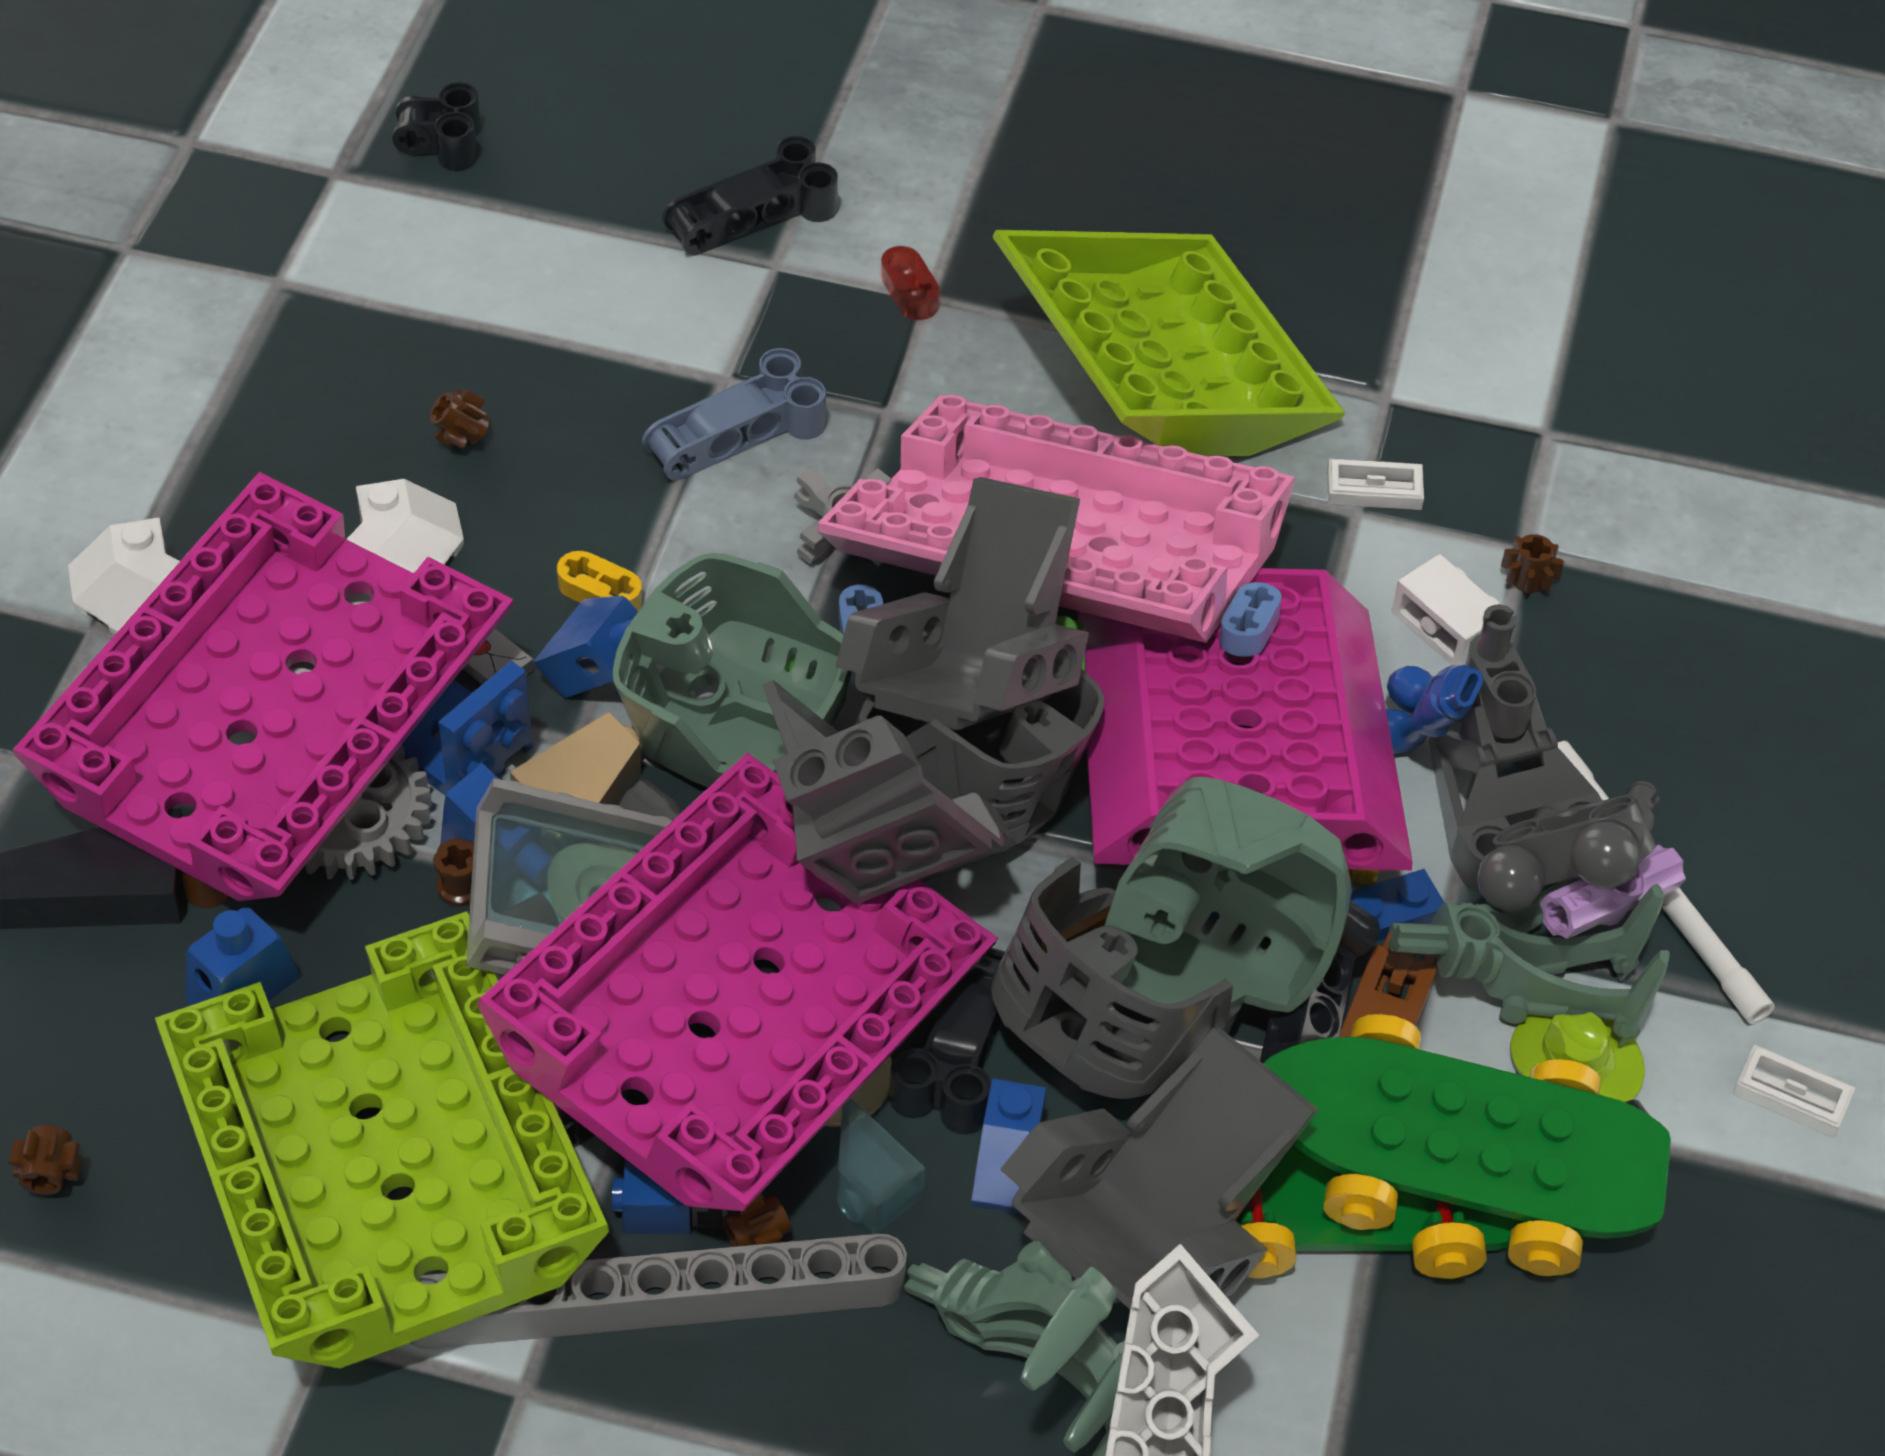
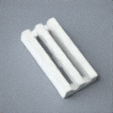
(1371, 487)
(1791, 1097)

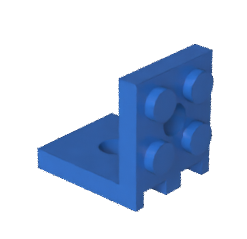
(473, 729)

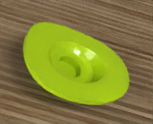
(1583, 1040)

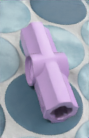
(1585, 906)

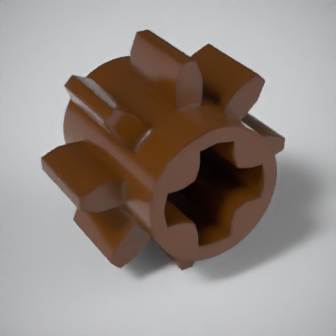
(459, 418)
(1532, 563)
(45, 1159)
(758, 1224)

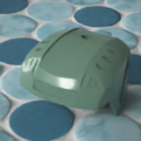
(726, 651)
(1261, 870)

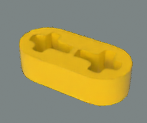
(602, 580)

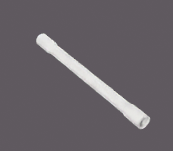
(1734, 979)

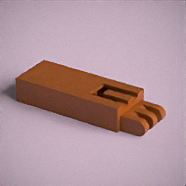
(1400, 970)

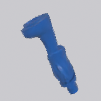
(1429, 702)

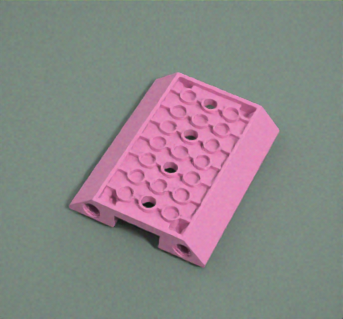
(1155, 530)

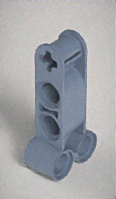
(740, 417)

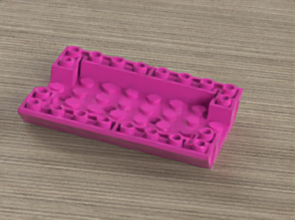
(214, 660)
(1312, 712)
(677, 946)

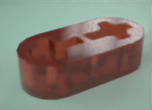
(901, 285)

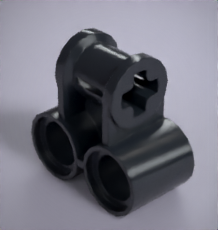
(441, 125)

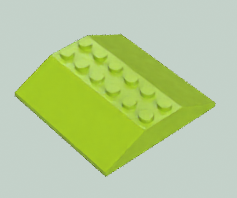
(1173, 338)

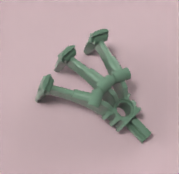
(1521, 966)
(1040, 1316)

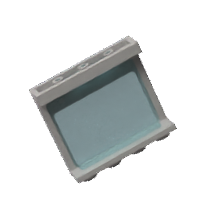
(539, 862)

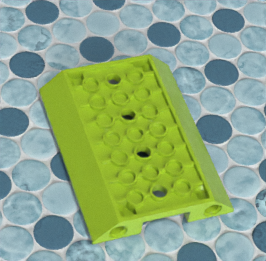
(309, 1181)

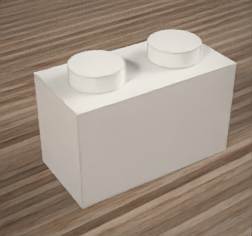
(1442, 607)

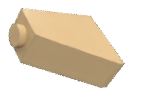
(589, 764)

